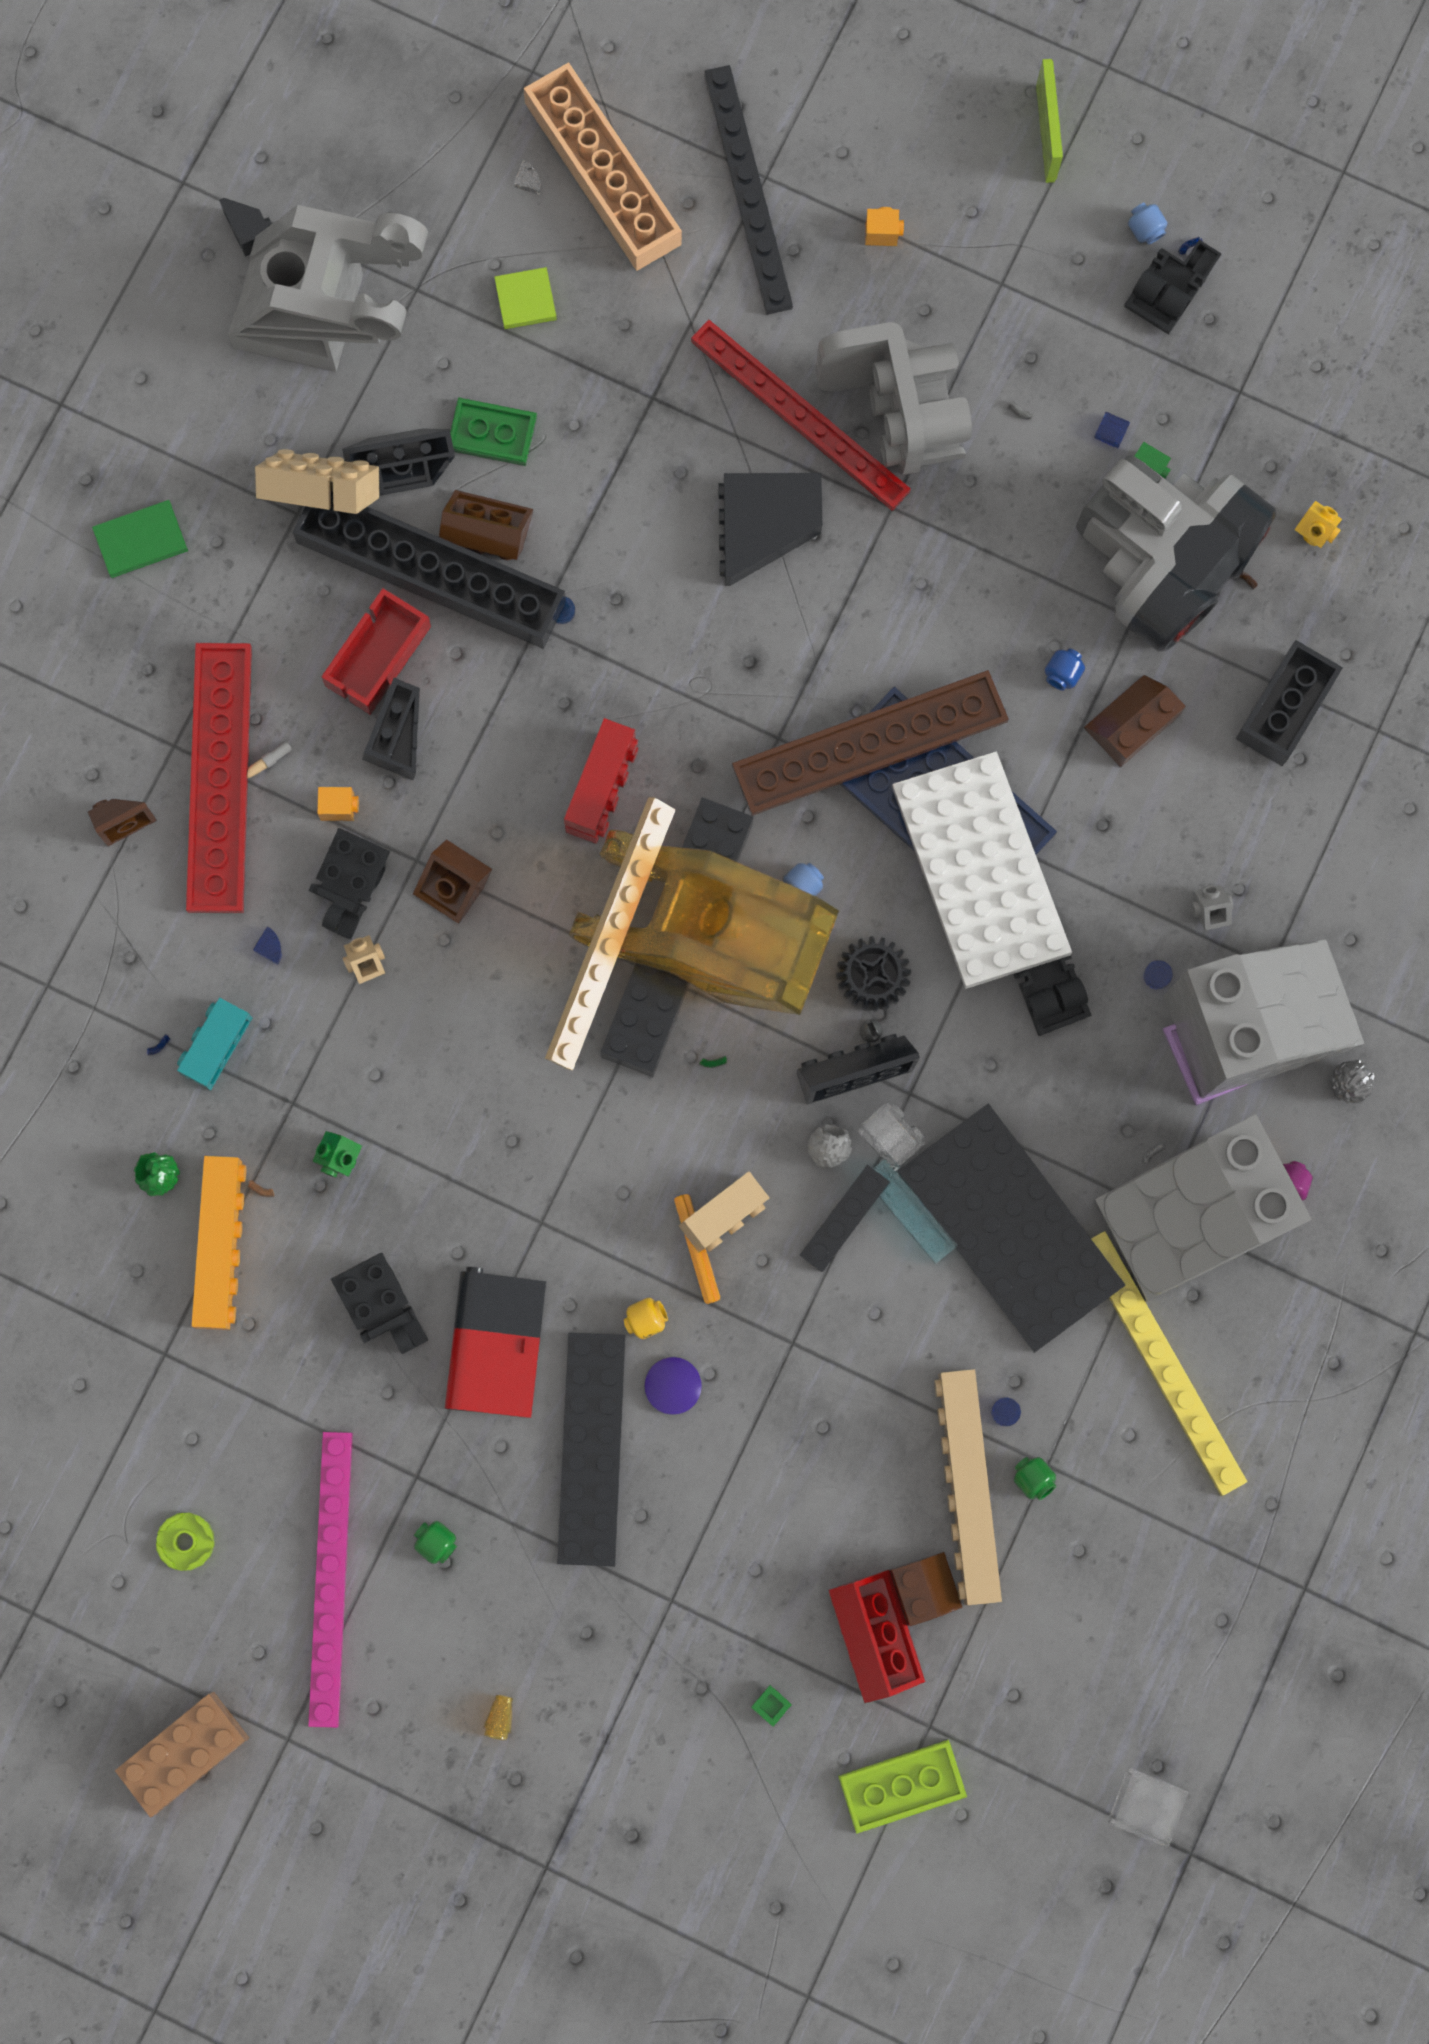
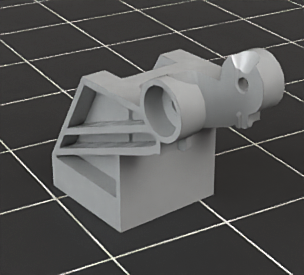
(306, 283)

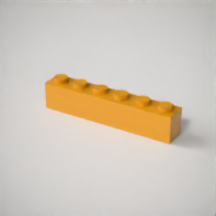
(217, 1243)

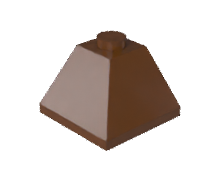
(119, 819)

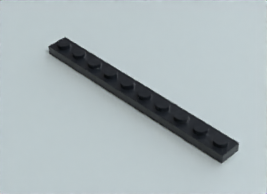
(748, 190)

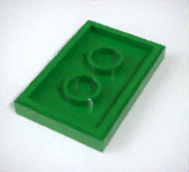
(492, 431)
(140, 539)

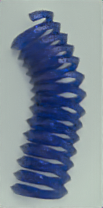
(1191, 243)
(165, 1039)

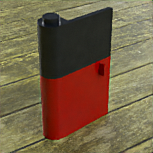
(495, 1344)

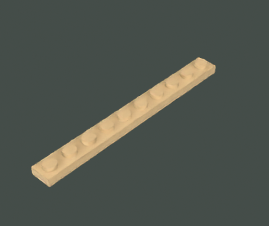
(610, 934)

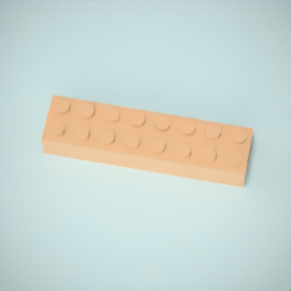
(602, 166)

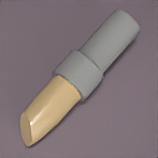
(268, 759)

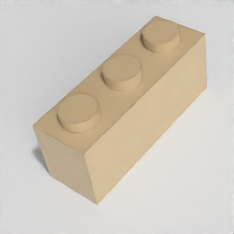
(724, 1213)

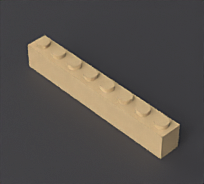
(969, 1487)

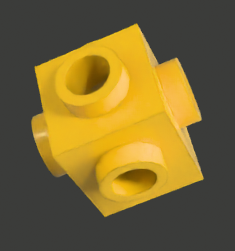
(1319, 525)

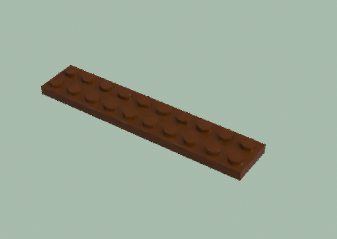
(870, 742)

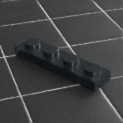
(844, 1218)

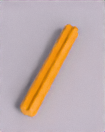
(700, 1259)

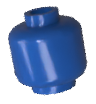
(1064, 669)

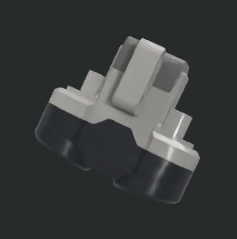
(1171, 545)

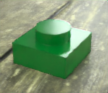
(771, 1705)

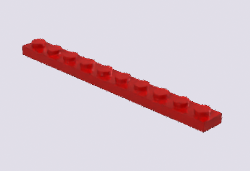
(800, 415)

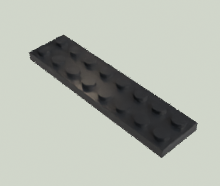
(591, 1449)

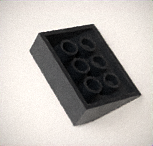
(857, 1069)

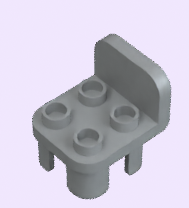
(905, 387)

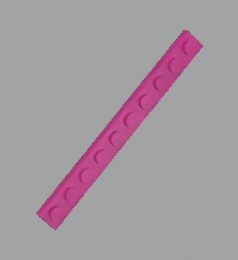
(330, 1580)

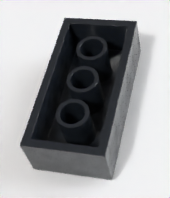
(1289, 703)

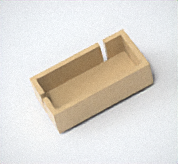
(310, 479)

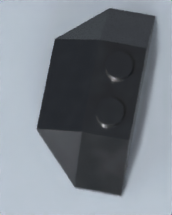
(405, 458)

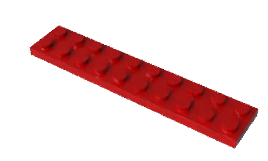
(219, 778)

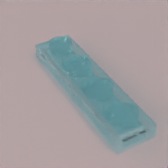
(914, 1215)

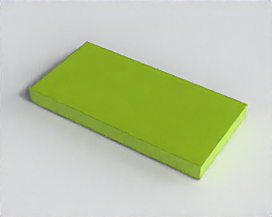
(1049, 120)
(902, 1786)

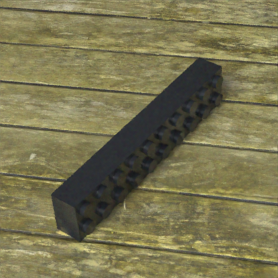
(434, 570)
(654, 995)

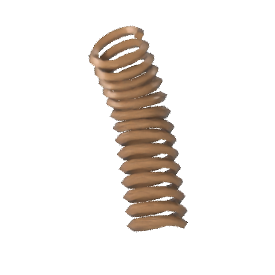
(267, 1192)

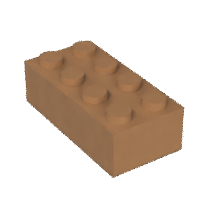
(182, 1754)

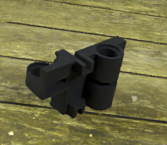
(1171, 285)
(348, 877)
(1053, 995)
(377, 1303)

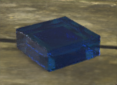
(1112, 430)

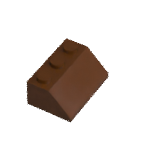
(485, 524)
(1135, 719)

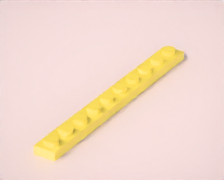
(1171, 1376)

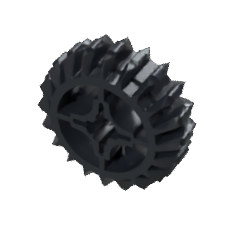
(884, 981)

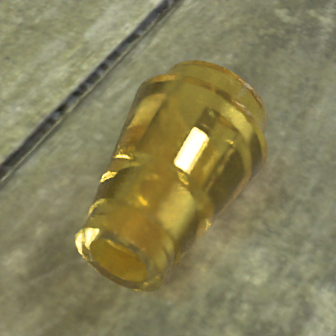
(499, 1719)

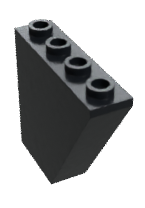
(766, 518)

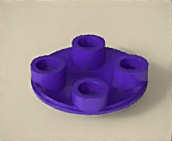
(673, 1385)

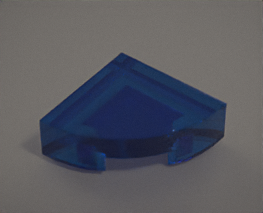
(269, 946)

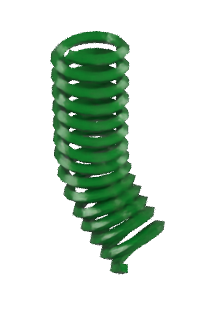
(704, 1062)

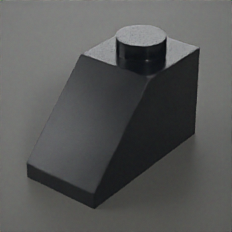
(245, 222)

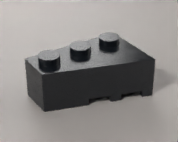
(395, 732)

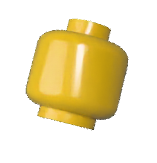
(645, 1318)

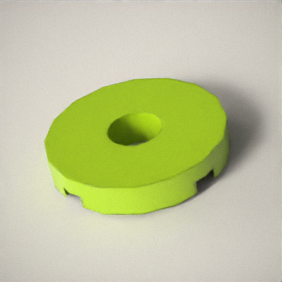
(168, 1547)

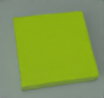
(525, 298)

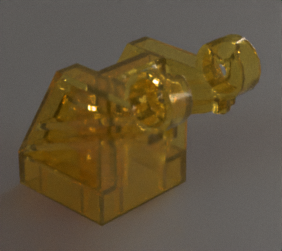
(724, 928)

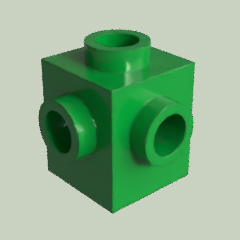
(336, 1154)

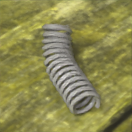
(1024, 413)

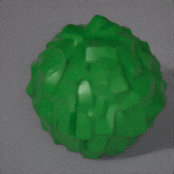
(156, 1173)

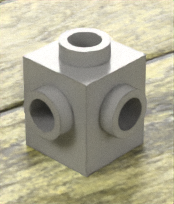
(1212, 907)

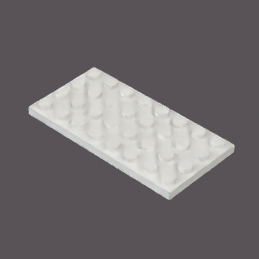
(981, 870)

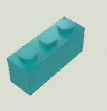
(213, 1043)

